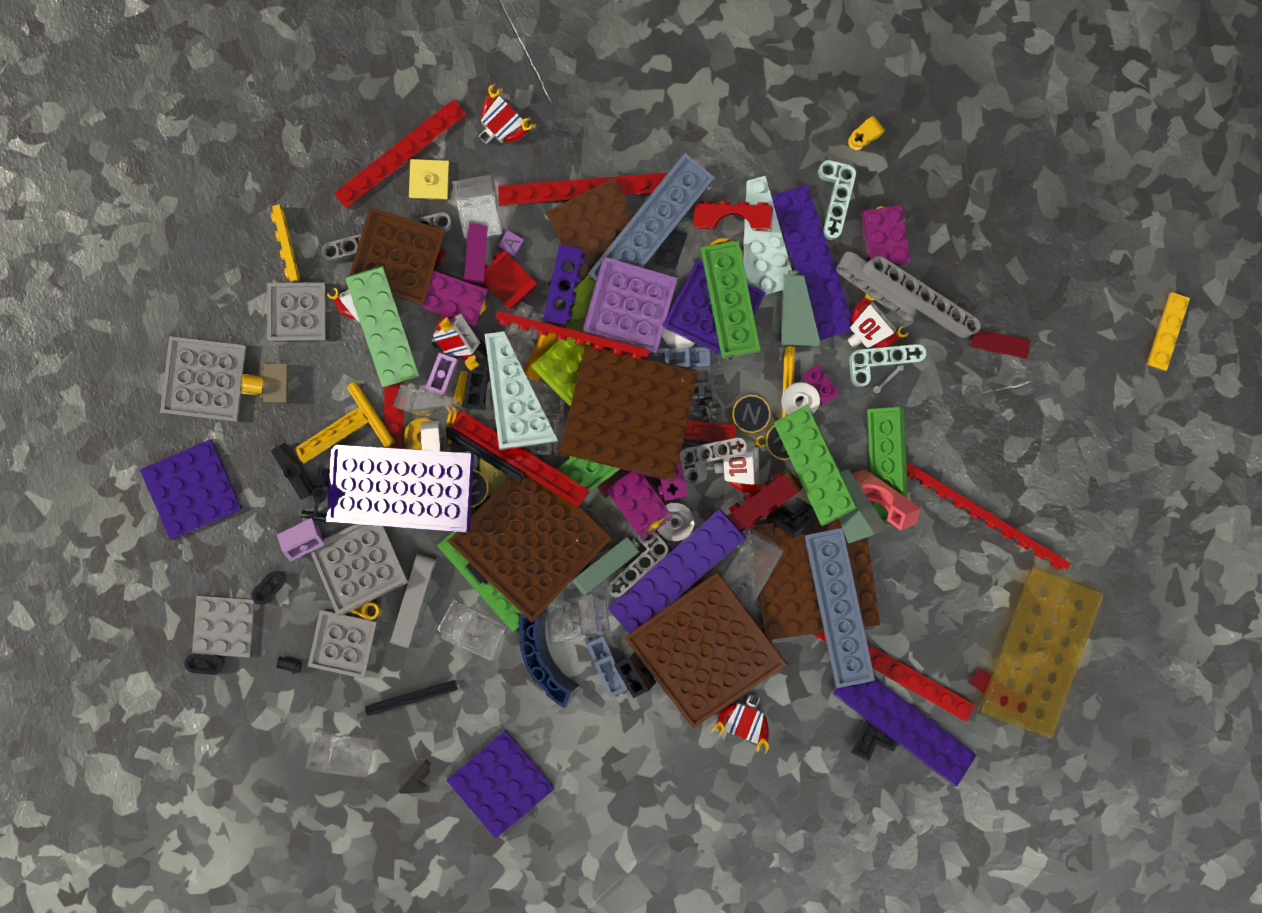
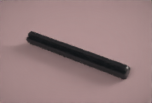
(485, 454)
(410, 698)

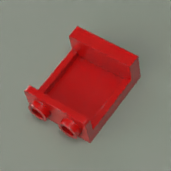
(507, 280)

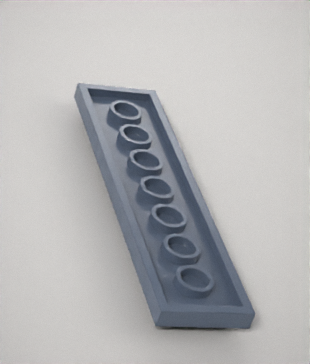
(658, 214)
(839, 608)

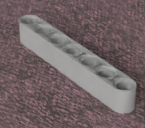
(340, 245)
(946, 314)

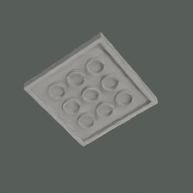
(203, 379)
(358, 566)

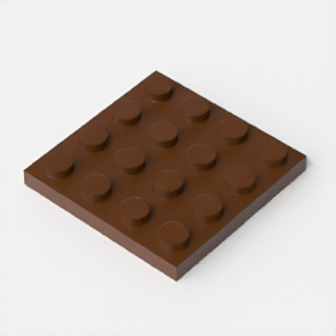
(591, 221)
(403, 248)

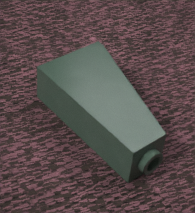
(797, 317)
(864, 520)
(606, 565)

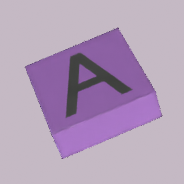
(511, 243)

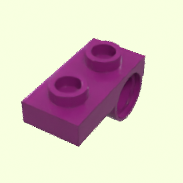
(822, 384)

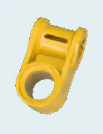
(868, 132)
(251, 384)
(363, 610)

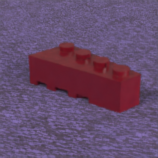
(765, 500)

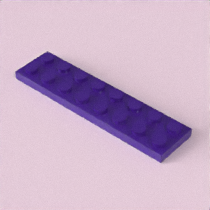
(813, 260)
(677, 571)
(909, 728)

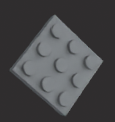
(296, 311)
(223, 626)
(342, 644)

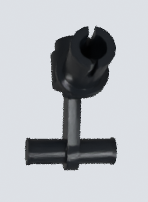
(318, 496)

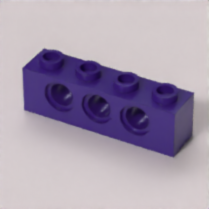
(564, 255)

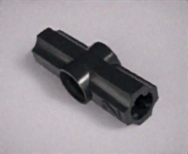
(286, 460)

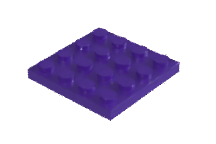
(693, 314)
(190, 489)
(500, 784)

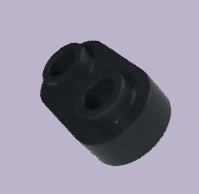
(268, 587)
(205, 664)

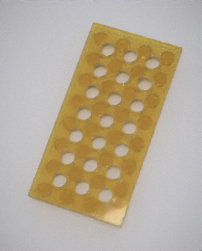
(1071, 653)

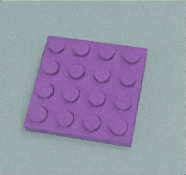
(629, 304)

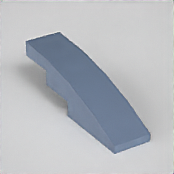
(682, 357)
(605, 664)

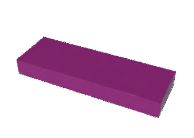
(476, 253)

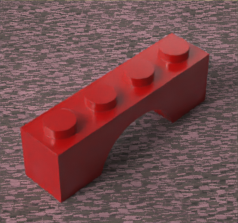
(709, 215)

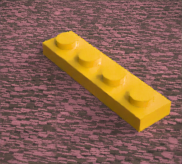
(287, 251)
(1168, 331)
(331, 435)

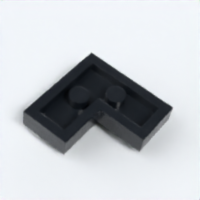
(672, 249)
(793, 523)
(868, 738)

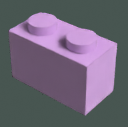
(442, 374)
(300, 539)

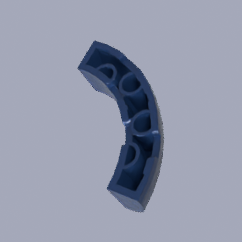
(540, 663)

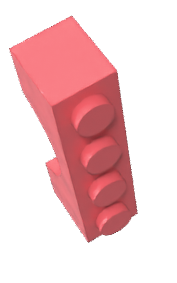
(901, 510)

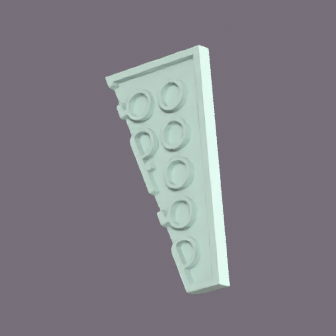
(764, 251)
(516, 407)

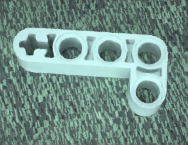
(835, 201)
(887, 354)

